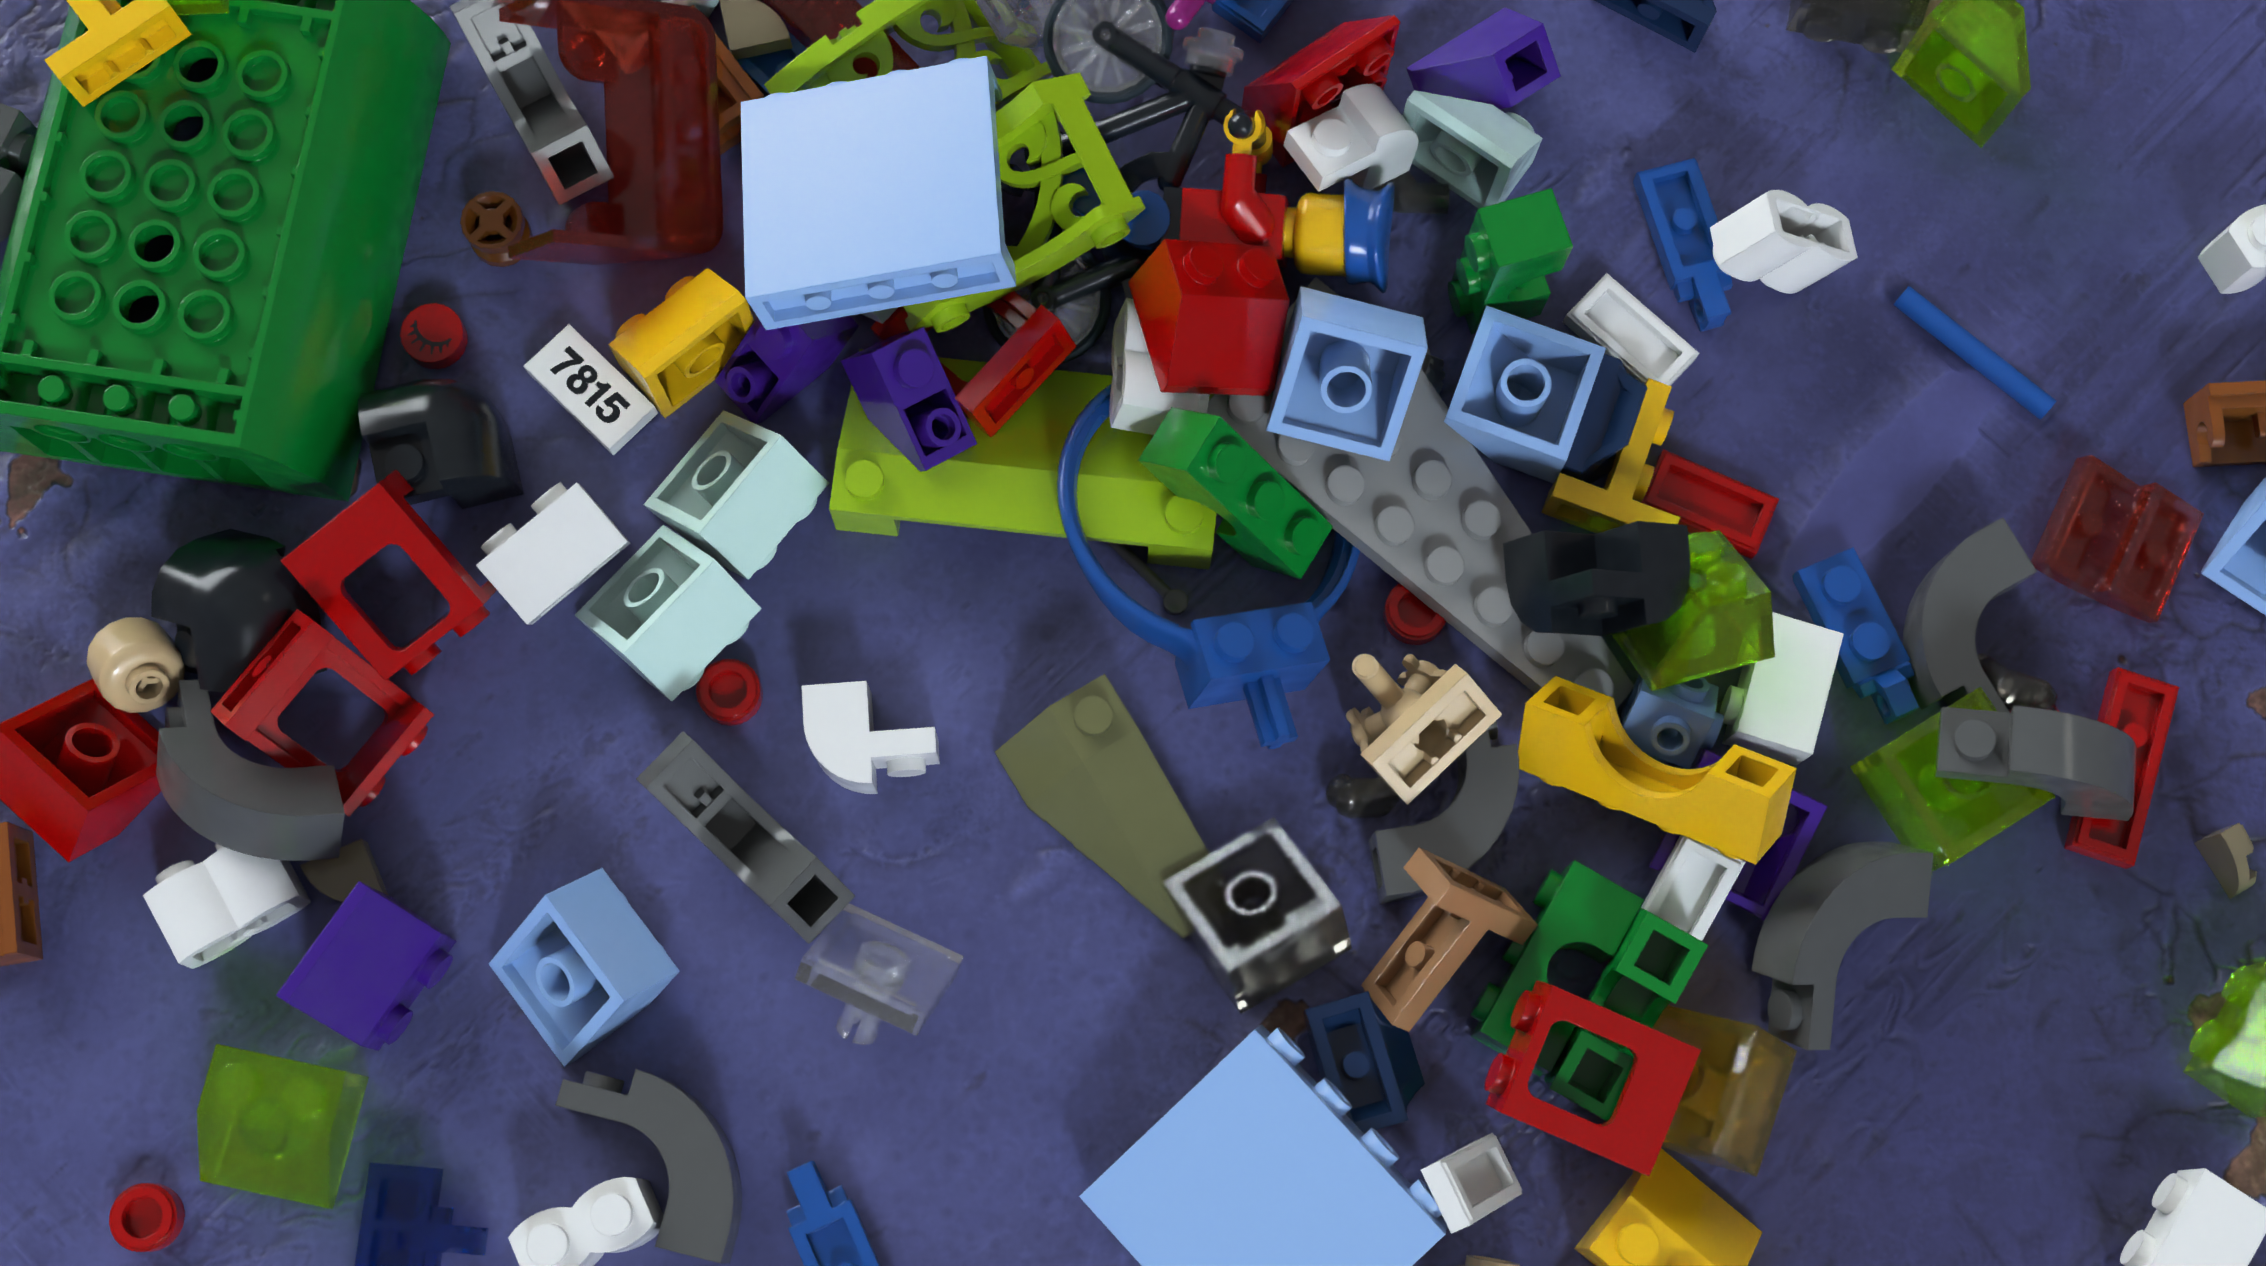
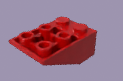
(1318, 75)

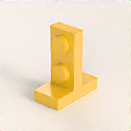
(115, 44)
(1628, 479)

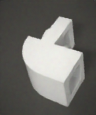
(1356, 140)
(848, 748)

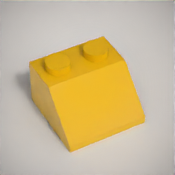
(683, 340)
(1669, 1223)

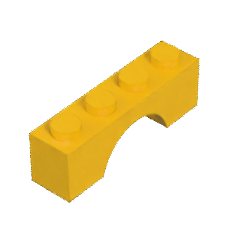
(1579, 744)

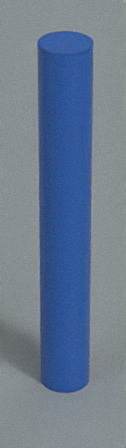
(1975, 353)

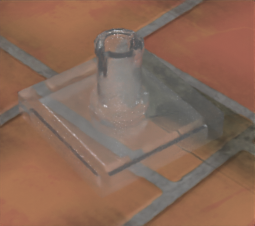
(878, 973)

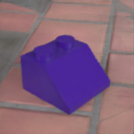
(368, 968)

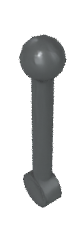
(1174, 601)

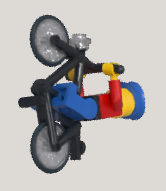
(1120, 55)

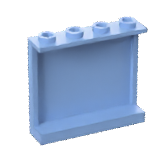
(873, 194)
(1264, 1175)

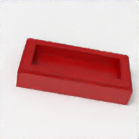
(1710, 502)

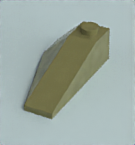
(1105, 793)

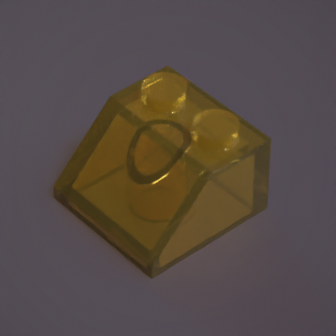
(1731, 1091)

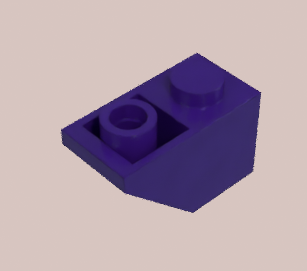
(1491, 62)
(780, 363)
(910, 398)

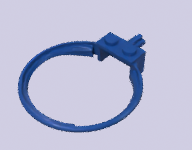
(1223, 656)

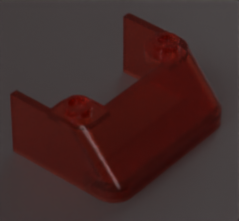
(659, 129)

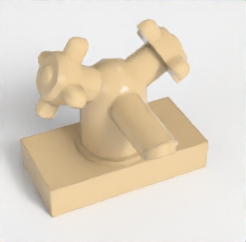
(1418, 725)

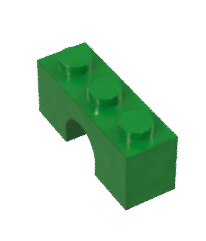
(1508, 258)
(1262, 513)
(1577, 914)
(1636, 983)

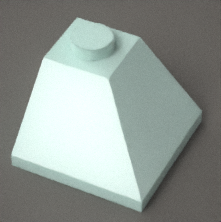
(1470, 145)

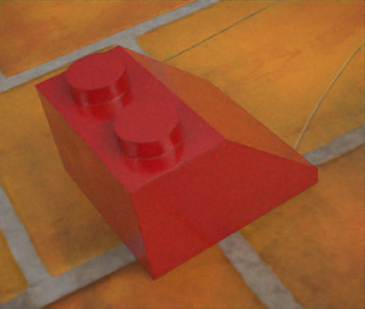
(1212, 316)
(77, 769)

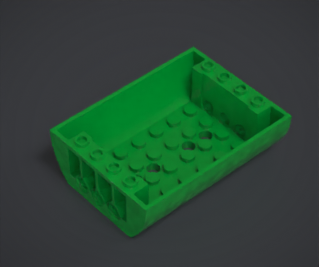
(279, 260)

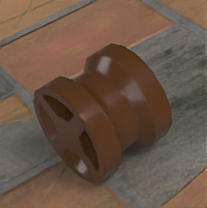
(491, 215)

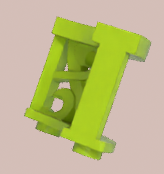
(833, 59)
(1033, 124)

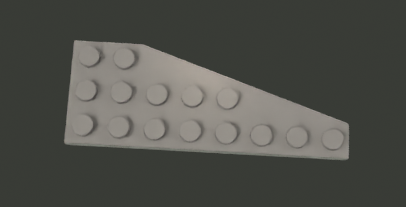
(1433, 526)

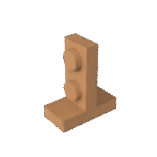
(1441, 936)

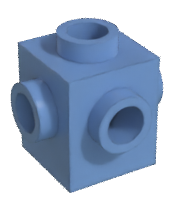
(1673, 720)

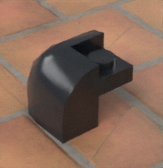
(440, 441)
(1598, 580)
(227, 602)

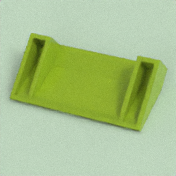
(1012, 479)

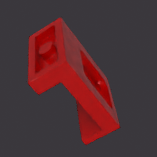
(1013, 371)
(354, 537)
(279, 674)
(1647, 1099)

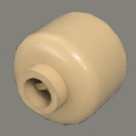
(135, 664)

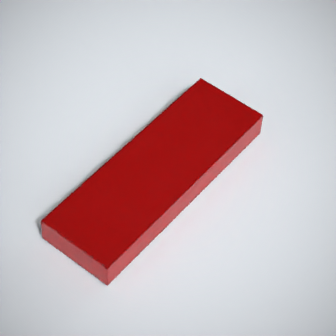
(2144, 712)

